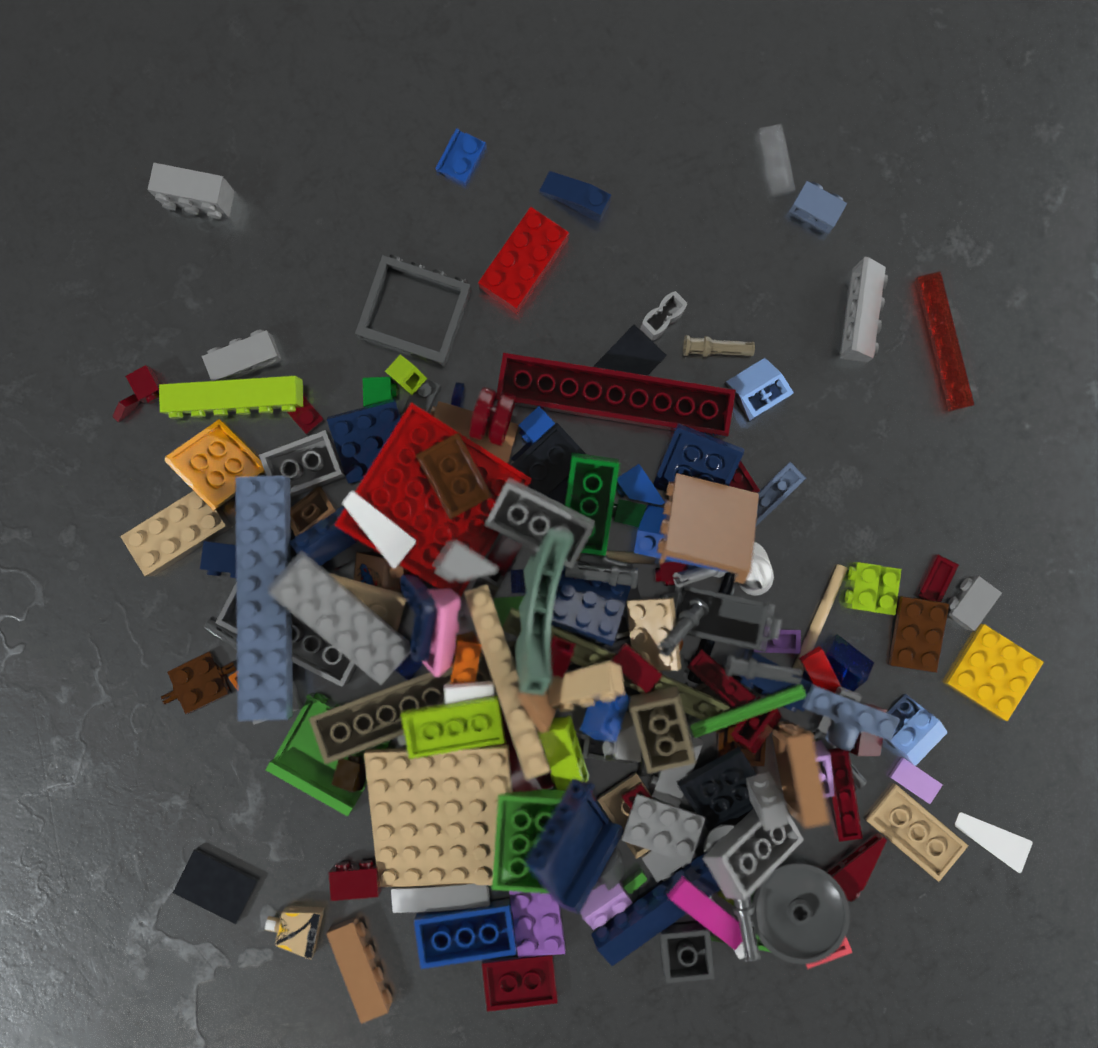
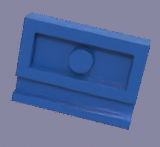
(460, 156)

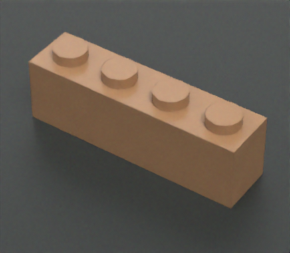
(359, 969)

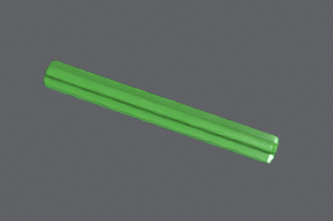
(748, 711)

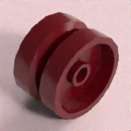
(488, 416)

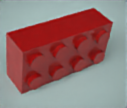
(523, 260)

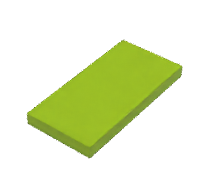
(453, 727)

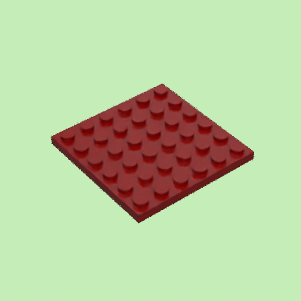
(405, 496)

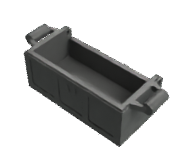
(730, 618)

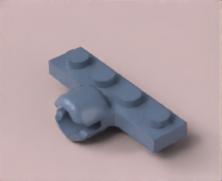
(849, 717)

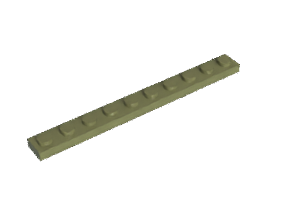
(589, 654)

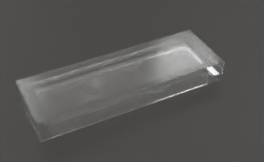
(776, 160)

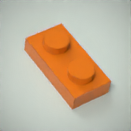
(466, 663)

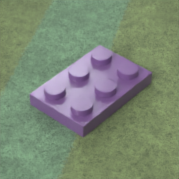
(537, 924)

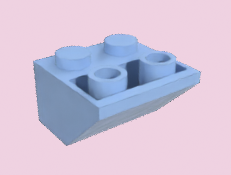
(759, 388)
(916, 730)

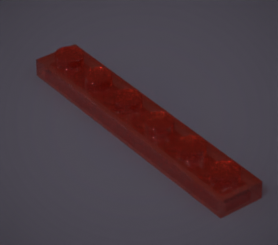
(944, 341)

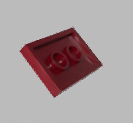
(519, 982)

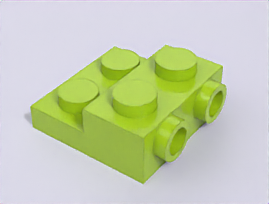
(873, 588)

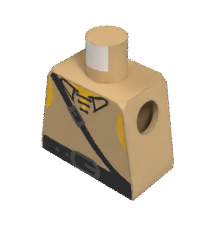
(297, 929)

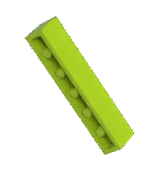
(231, 396)

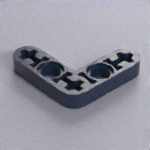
(425, 614)

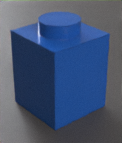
(535, 425)

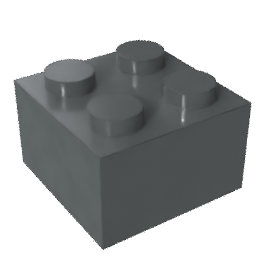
(686, 953)

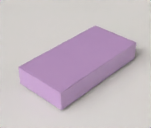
(915, 780)

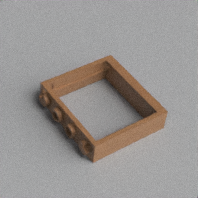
(799, 774)

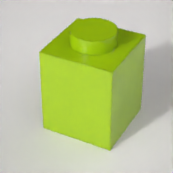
(406, 374)

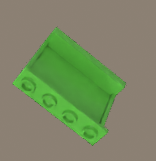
(303, 766)

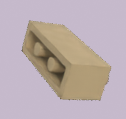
(586, 687)

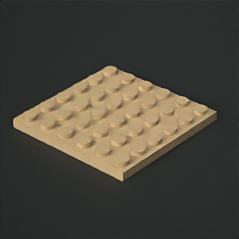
(436, 814)

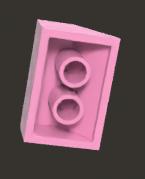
(445, 629)

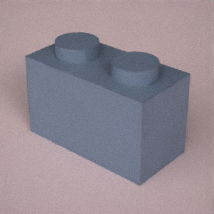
(818, 206)

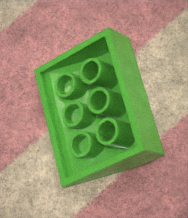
(518, 827)

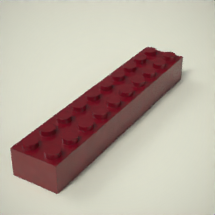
(616, 395)

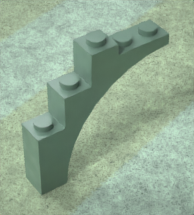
(536, 610)

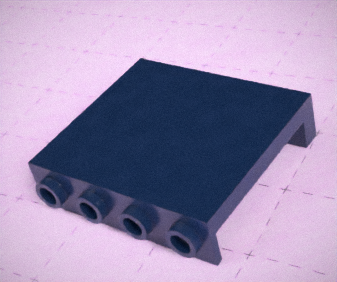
(574, 847)

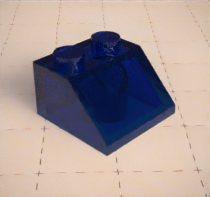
(847, 662)

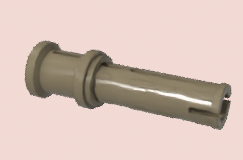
(725, 347)

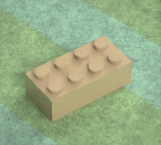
(174, 533)

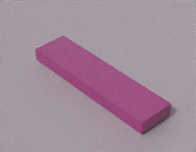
(706, 912)

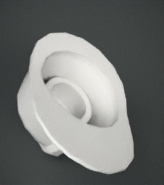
(761, 573)

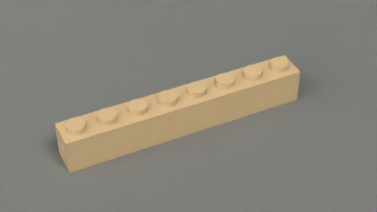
(505, 681)

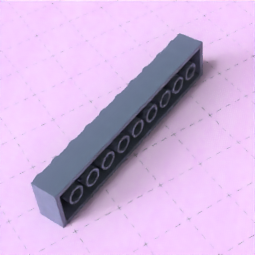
(263, 621)

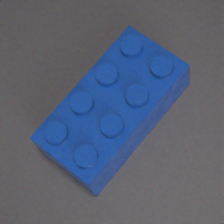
(465, 934)

